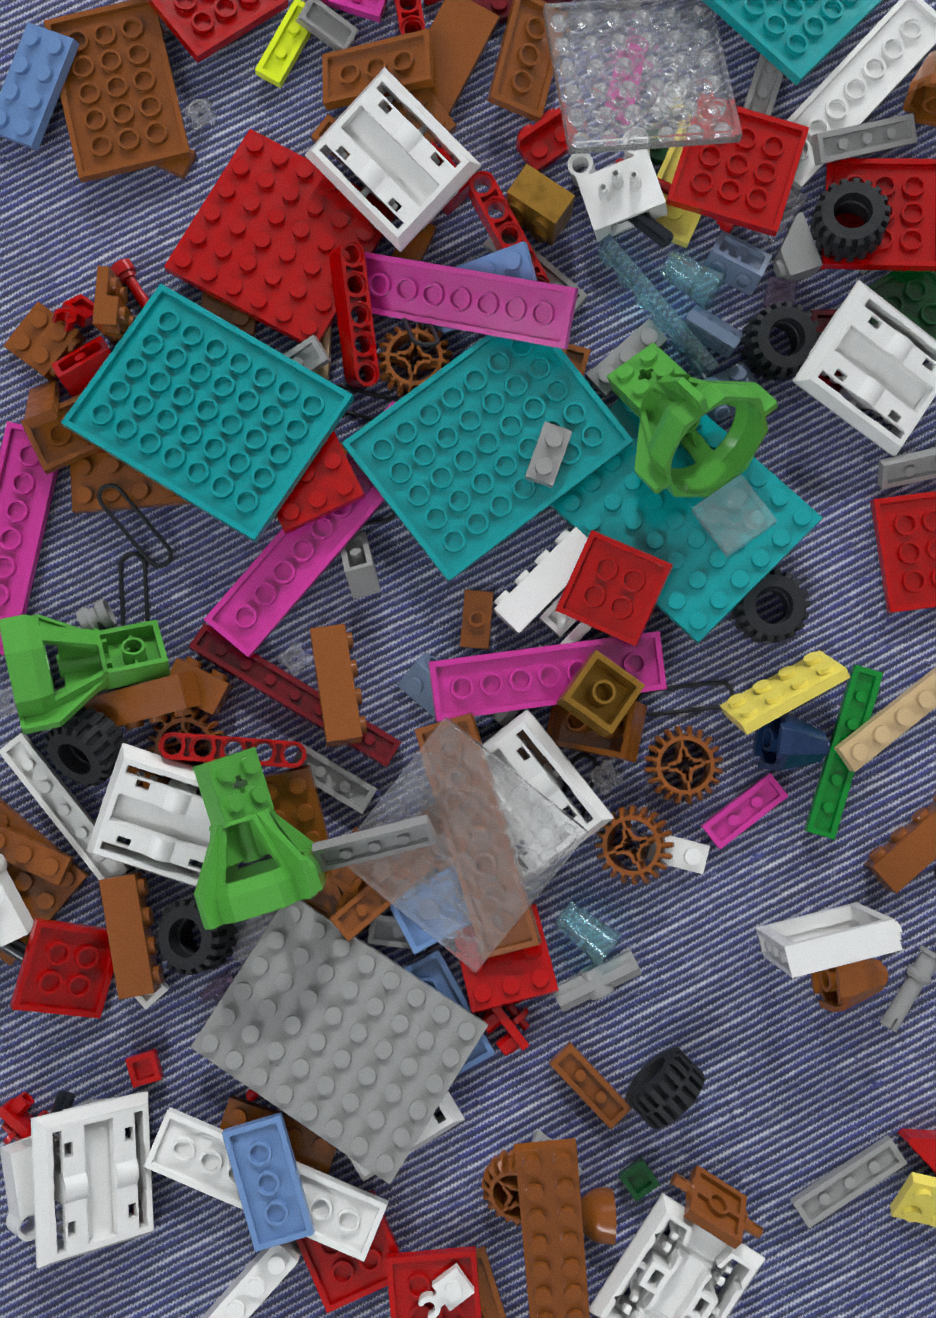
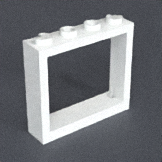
(829, 939)

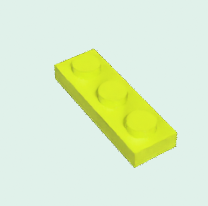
(283, 47)

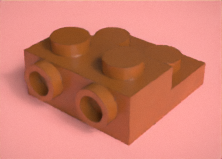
(110, 309)
(42, 342)

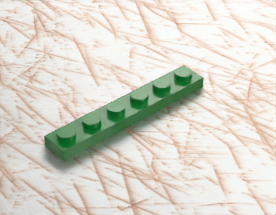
(835, 776)

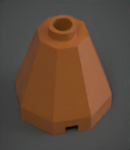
(922, 93)
(849, 983)

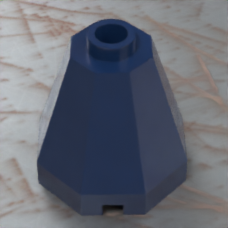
(789, 744)

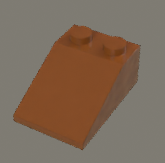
(575, 735)

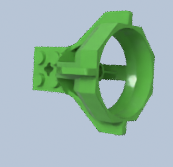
(669, 413)
(85, 660)
(244, 831)

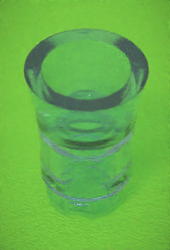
(692, 278)
(587, 932)

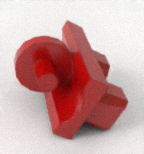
(512, 1038)
(17, 1118)

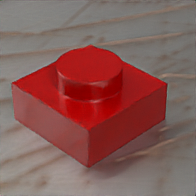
(144, 1068)

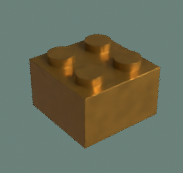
(540, 204)
(600, 694)

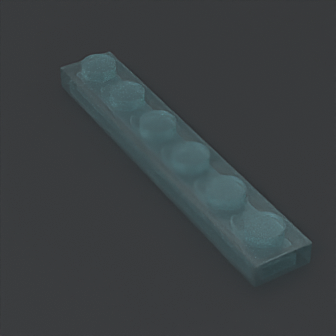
(664, 316)

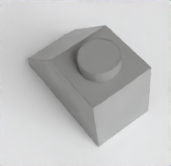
(798, 253)
(360, 567)

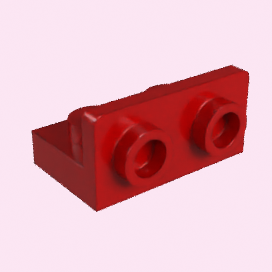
(544, 141)

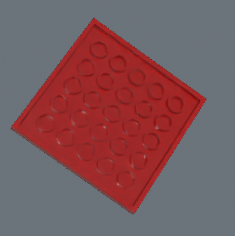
(269, 239)

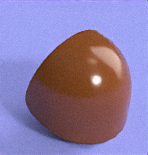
(599, 1215)

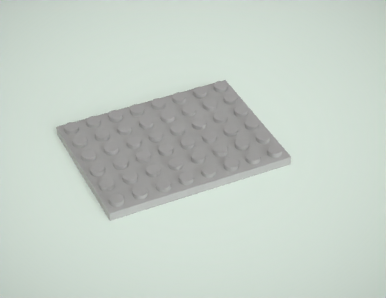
(340, 1038)

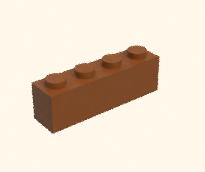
(336, 685)
(149, 700)
(907, 851)
(131, 935)

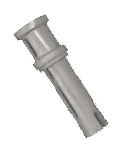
(918, 976)

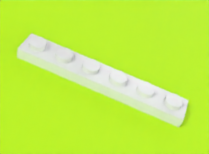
(57, 802)

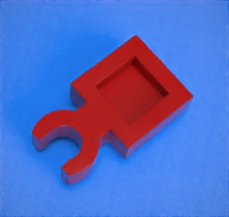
(75, 311)

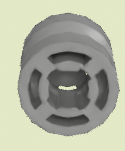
(96, 616)

